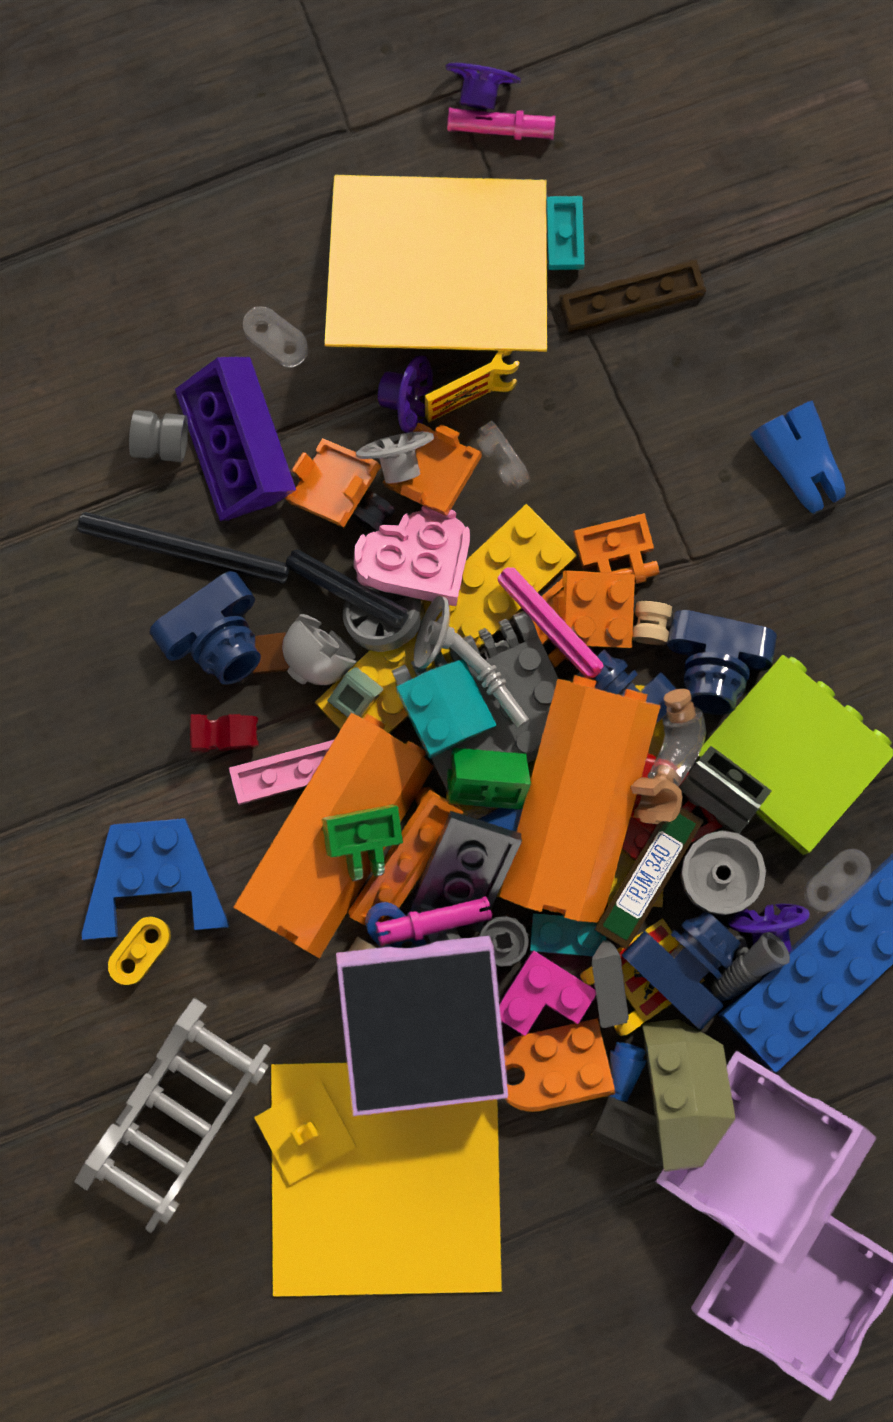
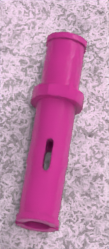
(501, 123)
(433, 921)

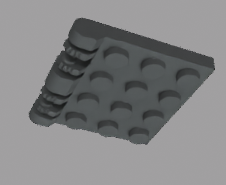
(528, 679)

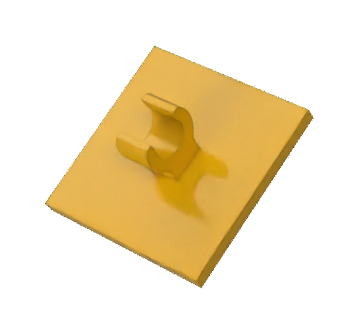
(305, 1132)

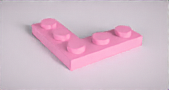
(277, 773)

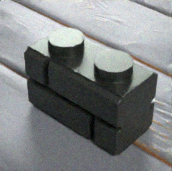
(724, 790)

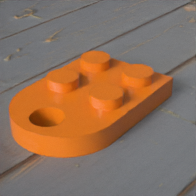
(559, 1067)

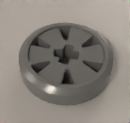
(378, 635)

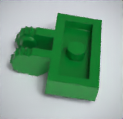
(363, 831)

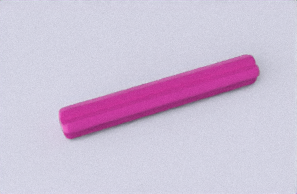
(550, 623)

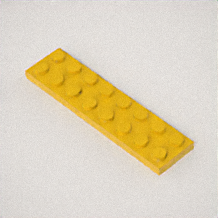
(482, 603)

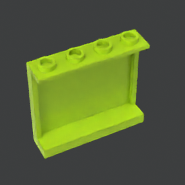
(801, 749)

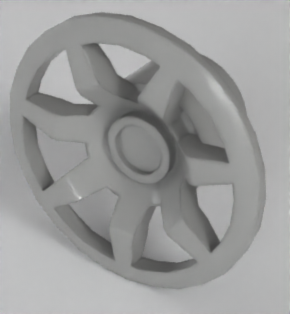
(397, 460)

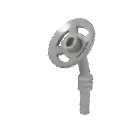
(438, 635)

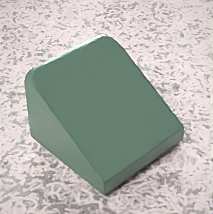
(355, 693)

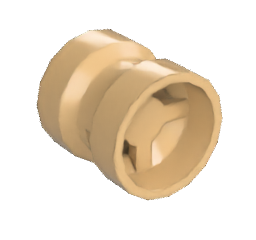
(652, 622)

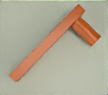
(406, 860)

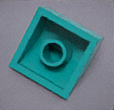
(445, 707)

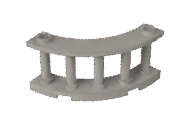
(148, 1093)

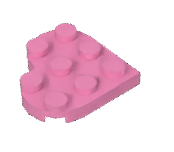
(416, 558)

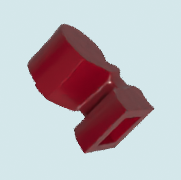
(225, 733)

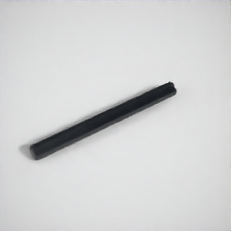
(183, 547)

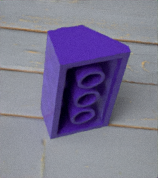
(235, 437)

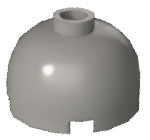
(315, 654)

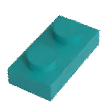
(565, 232)
(564, 936)

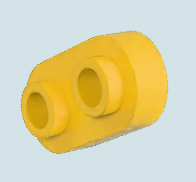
(139, 950)

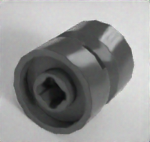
(163, 436)
(508, 940)

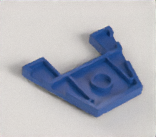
(151, 861)

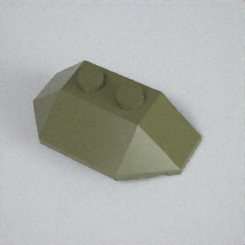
(688, 1092)

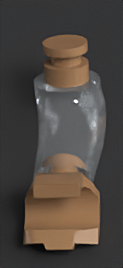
(681, 745)

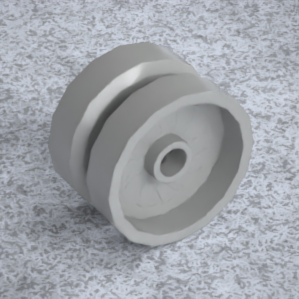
(731, 852)

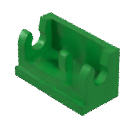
(488, 778)

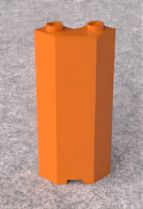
(580, 799)
(296, 884)

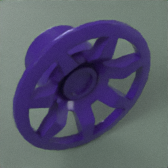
(481, 88)
(403, 392)
(779, 925)

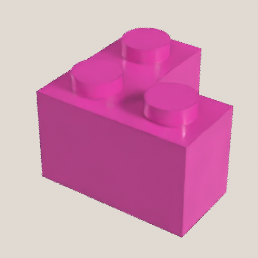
(543, 984)

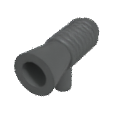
(750, 965)

